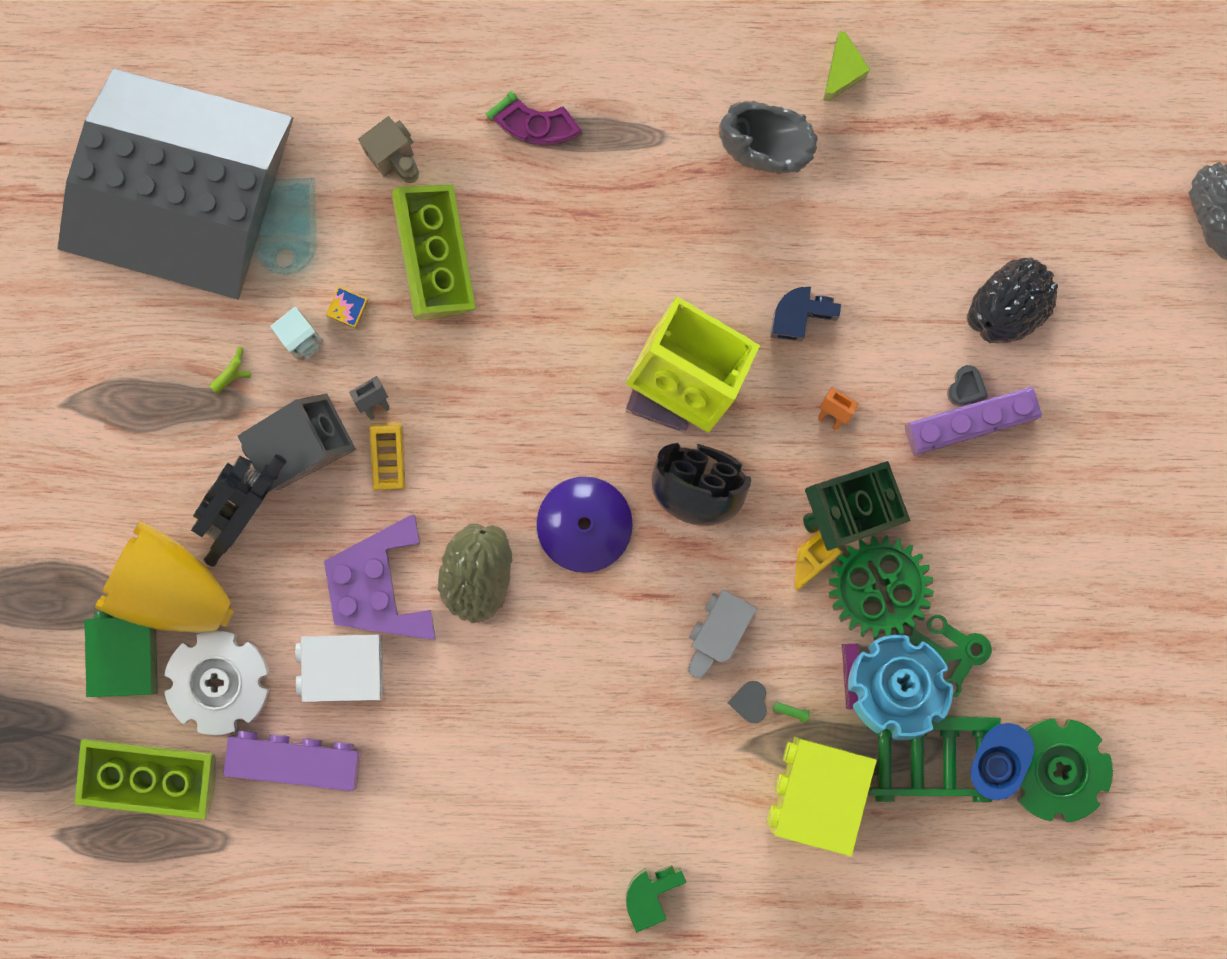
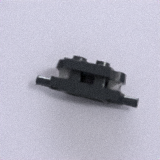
(243, 492)

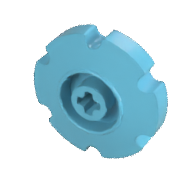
(880, 696)

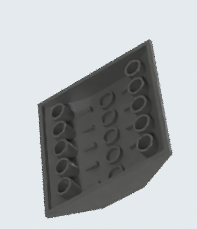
(172, 182)

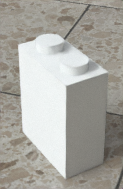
(340, 668)

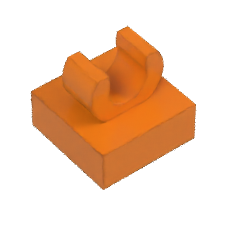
(838, 406)

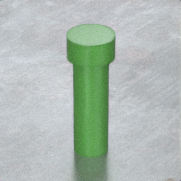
(502, 105)
(791, 711)

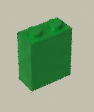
(119, 657)

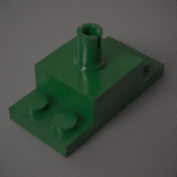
(855, 506)

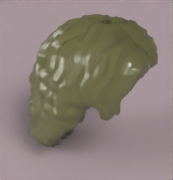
(475, 572)

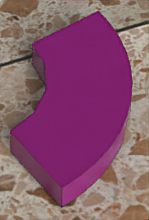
(538, 127)

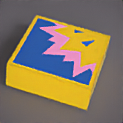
(347, 307)

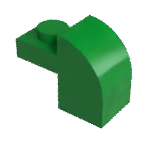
(642, 896)

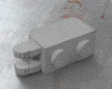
(719, 632)

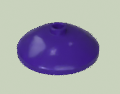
(589, 548)

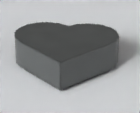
(967, 386)
(749, 702)

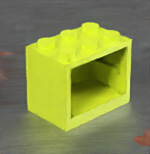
(693, 364)
(821, 796)

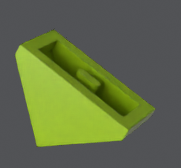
(846, 67)

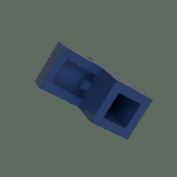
(795, 307)

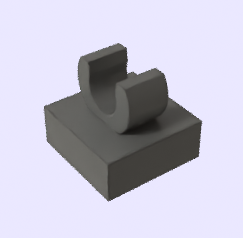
(368, 395)

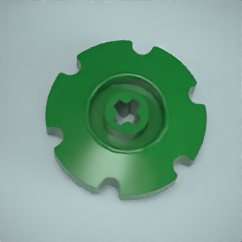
(1082, 779)

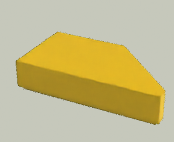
(812, 559)

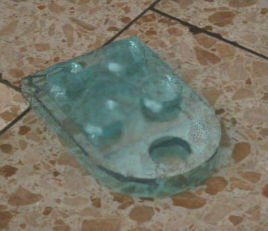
(289, 225)

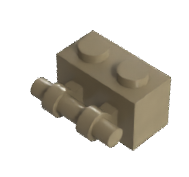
(390, 149)

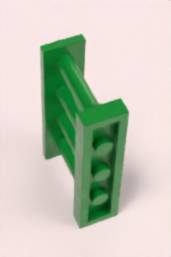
(949, 730)

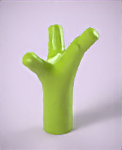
(230, 373)

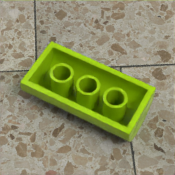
(433, 251)
(145, 779)

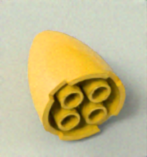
(164, 586)

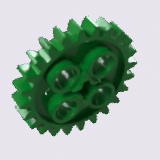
(907, 577)

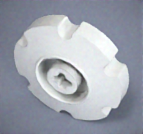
(199, 701)

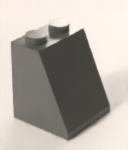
(303, 433)

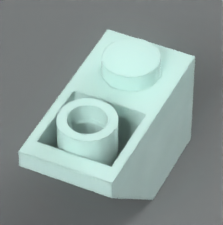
(297, 334)

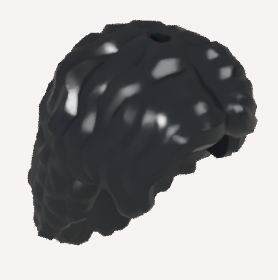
(1013, 301)

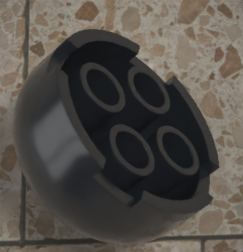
(695, 496)

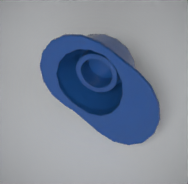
(1002, 761)

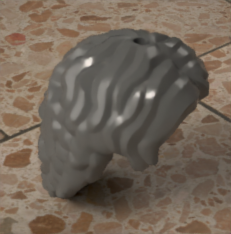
(767, 137)
(1210, 205)

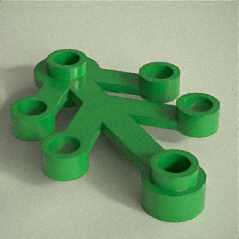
(961, 652)

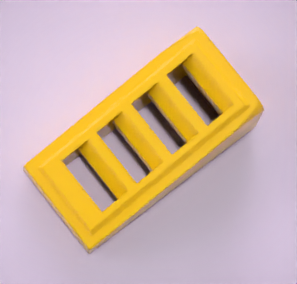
(387, 428)

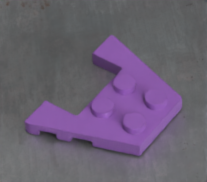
(363, 585)

